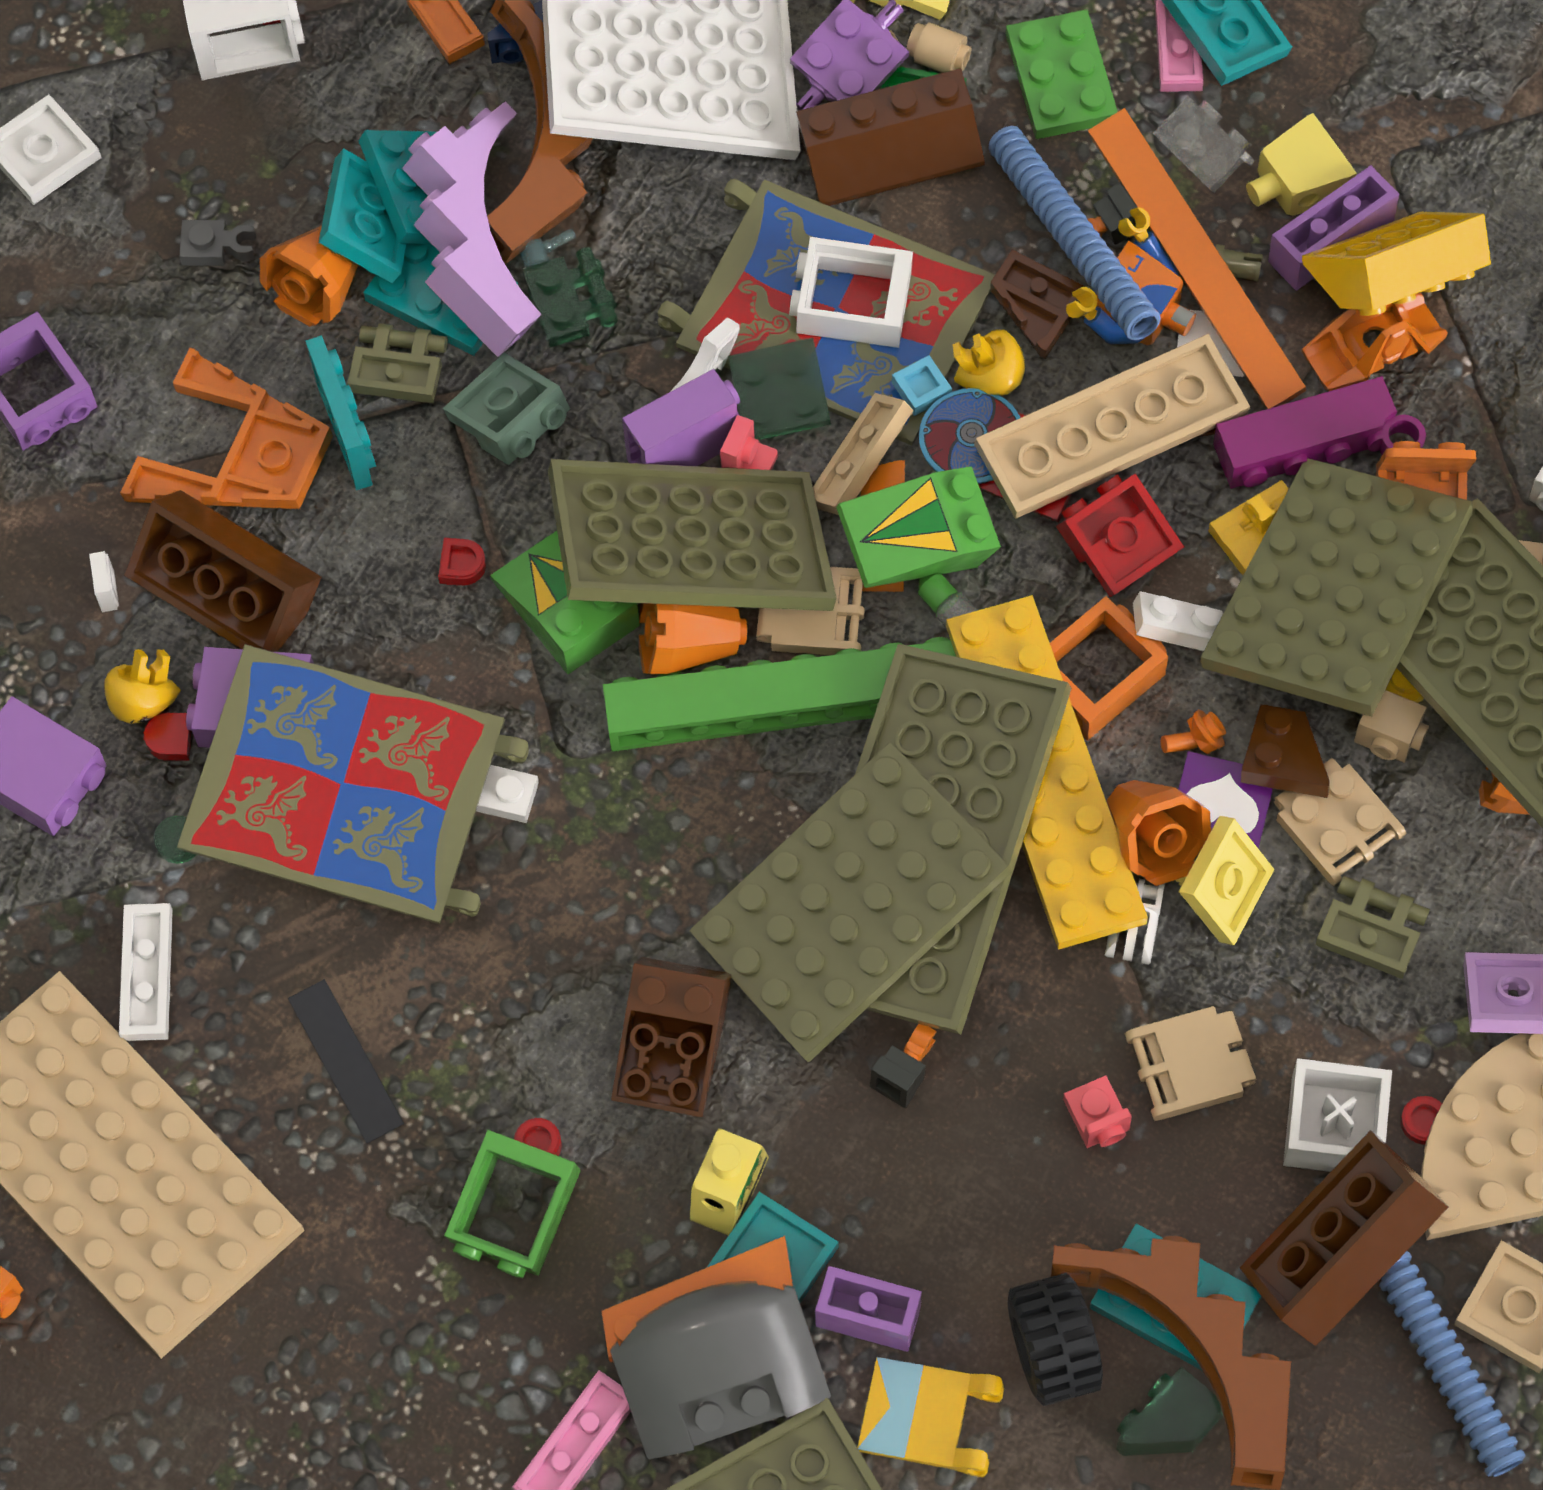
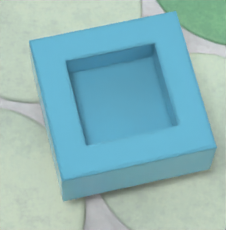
(921, 384)

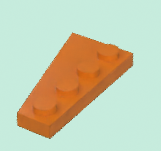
(763, 1264)

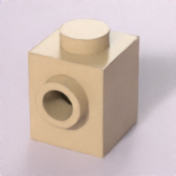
(1393, 728)

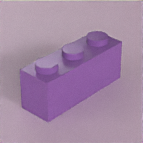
(1348, 211)

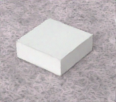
(104, 581)

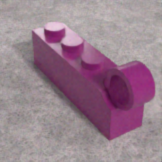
(1314, 428)

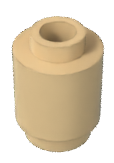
(938, 48)

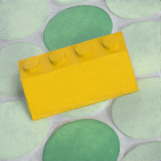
(1401, 260)

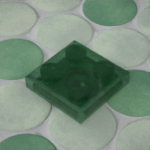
(780, 388)

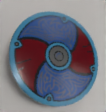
(953, 425)

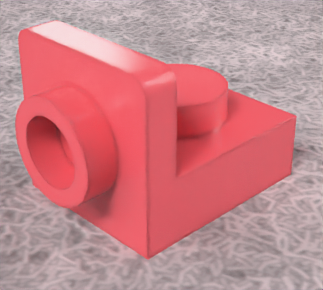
(743, 450)
(1098, 1113)

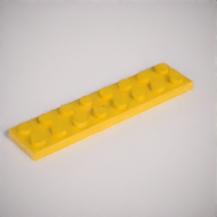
(1071, 829)

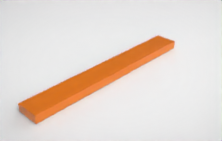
(1197, 261)

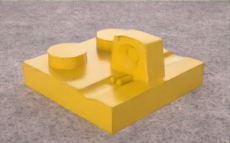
(1244, 527)

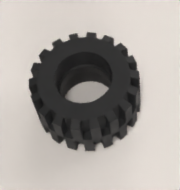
(1055, 1339)

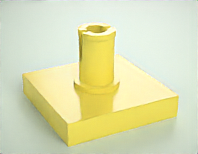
(1226, 880)

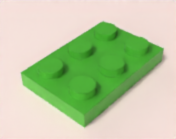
(1061, 73)

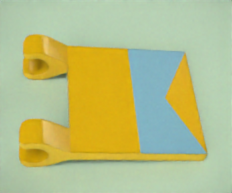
(919, 1414)

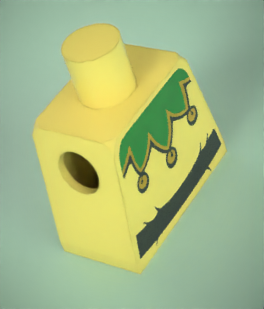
(728, 1177)

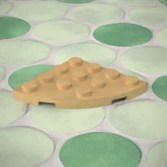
(1489, 1141)

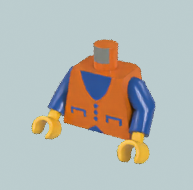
(1155, 277)

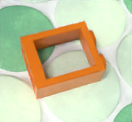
(1152, 652)

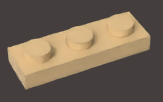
(861, 451)

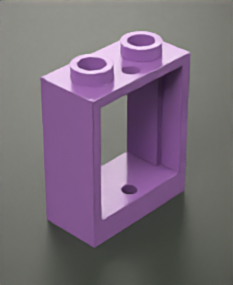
(69, 406)

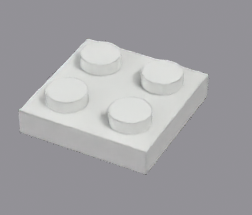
(44, 149)

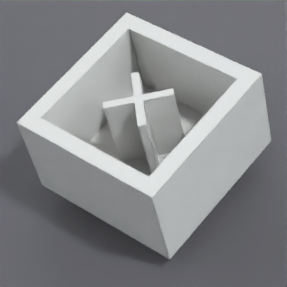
(1333, 1111)

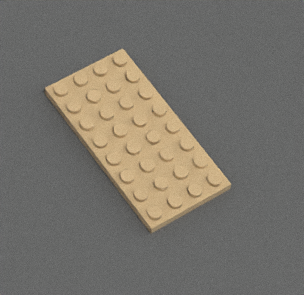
(126, 1171)

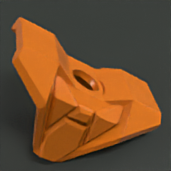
(1343, 358)

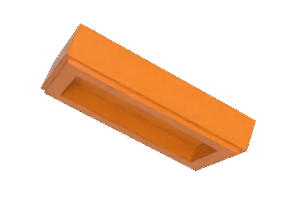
(448, 27)

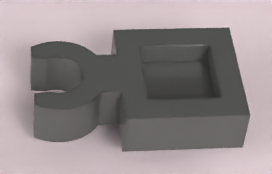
(209, 241)

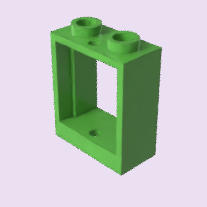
(529, 1158)

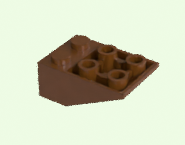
(670, 1036)

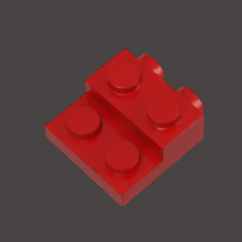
(1119, 533)

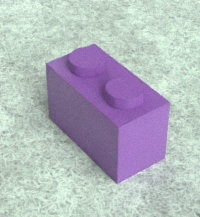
(868, 1308)

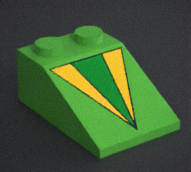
(919, 528)
(567, 628)

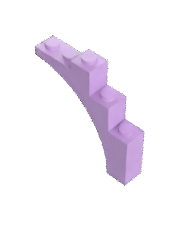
(455, 221)

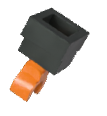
(1112, 210)
(901, 1072)

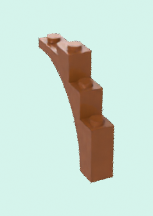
(548, 188)
(1249, 1389)

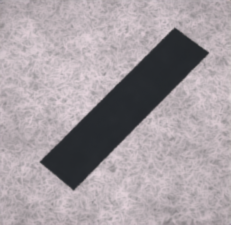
(345, 1061)

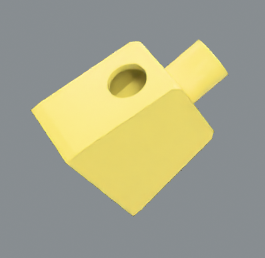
(1300, 168)

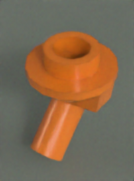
(1205, 733)

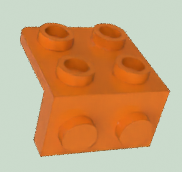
(1436, 470)

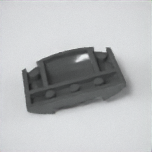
(718, 1365)

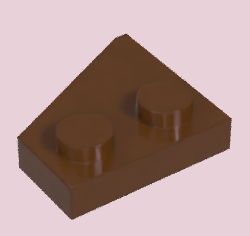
(1034, 299)
(1284, 754)

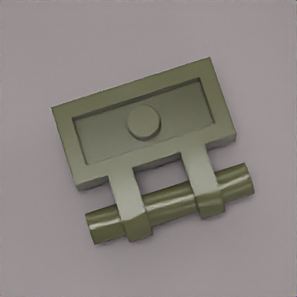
(395, 373)
(1370, 938)

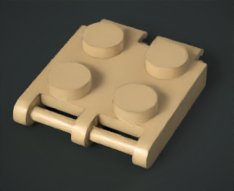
(814, 629)
(1337, 824)
(1192, 1061)

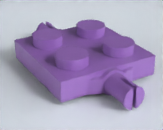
(849, 54)

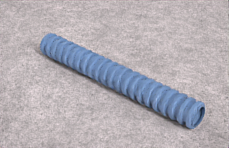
(1074, 233)
(1450, 1368)

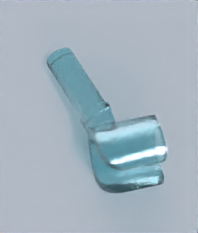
(537, 249)

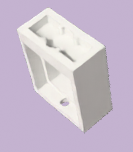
(247, 48)
(858, 260)

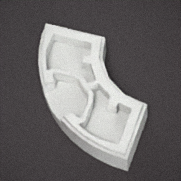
(713, 351)

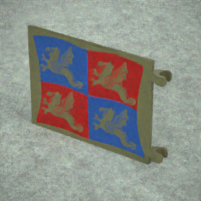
(758, 280)
(345, 785)

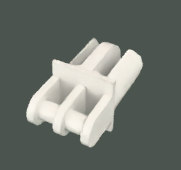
(1152, 911)

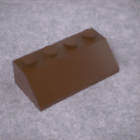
(890, 137)
(220, 573)
(1343, 1238)

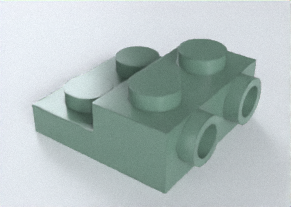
(508, 408)

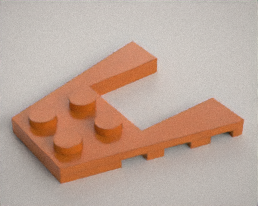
(268, 461)

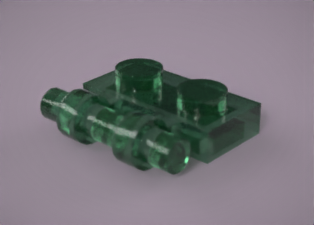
(556, 299)

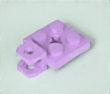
(1487, 987)

